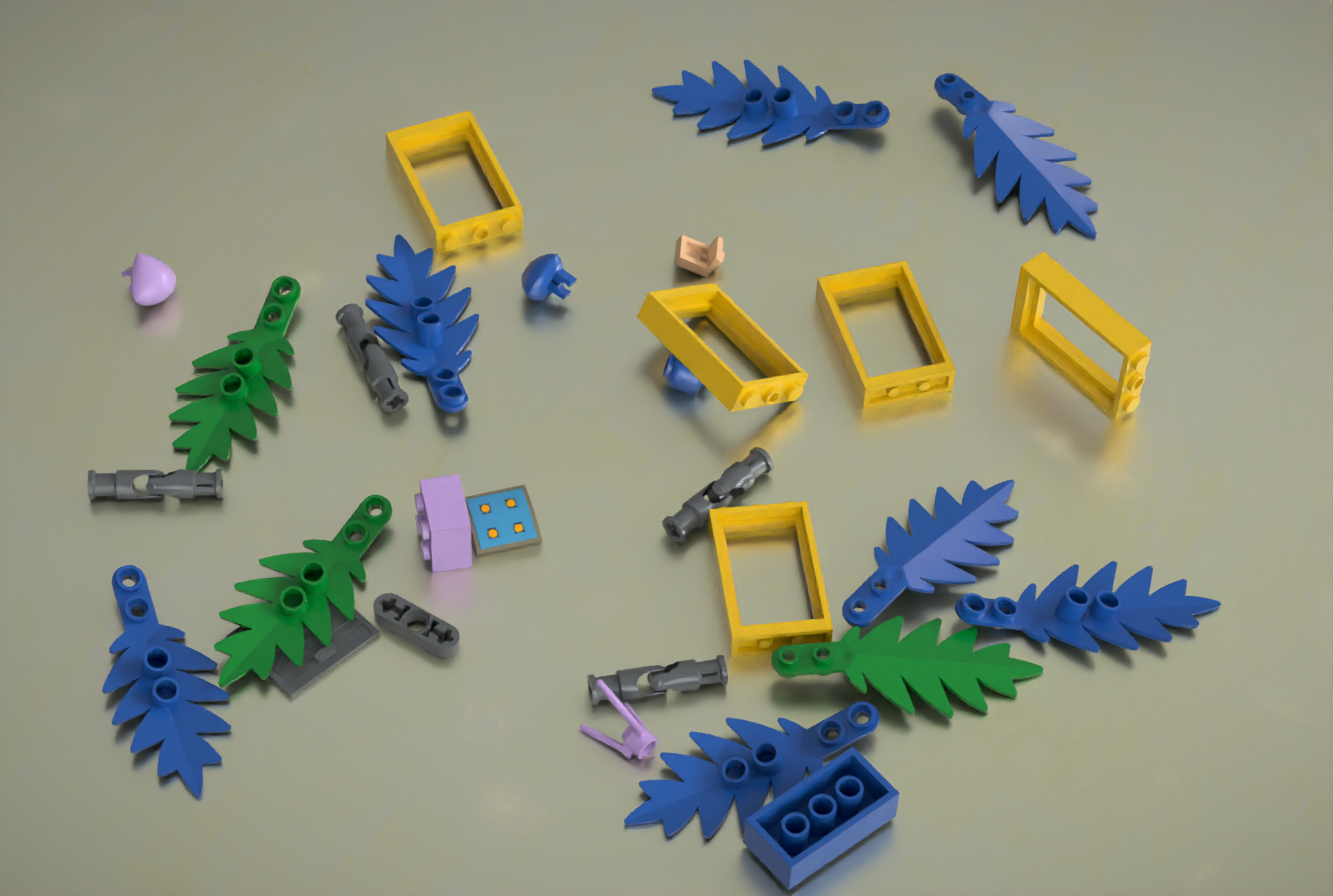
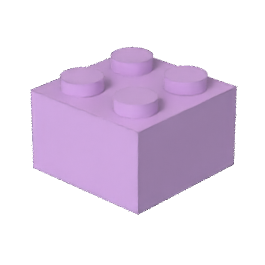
(444, 523)

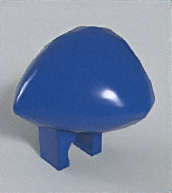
(546, 276)

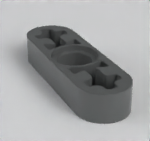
(423, 638)

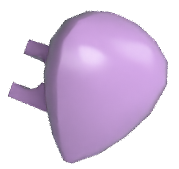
(150, 280)

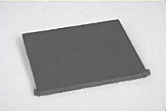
(318, 660)

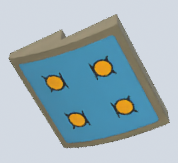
(502, 521)

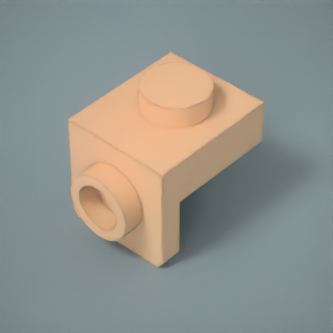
(698, 256)

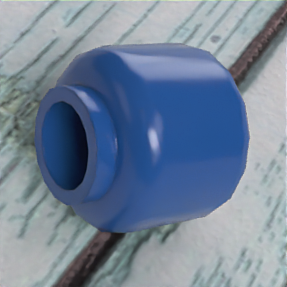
(680, 377)

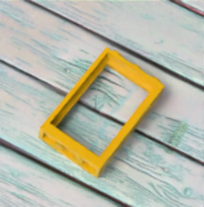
(441, 134)
(1045, 275)
(663, 316)
(897, 385)
(768, 637)

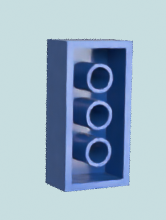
(820, 817)

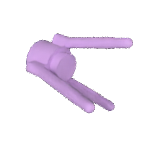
(637, 737)

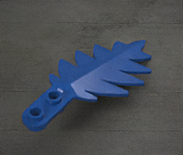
(762, 105)
(1020, 156)
(424, 321)
(933, 548)
(1093, 609)
(162, 686)
(744, 771)

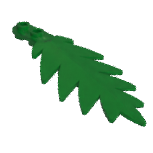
(239, 381)
(300, 596)
(915, 661)

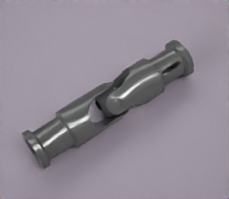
(372, 358)
(733, 483)
(176, 484)
(678, 676)

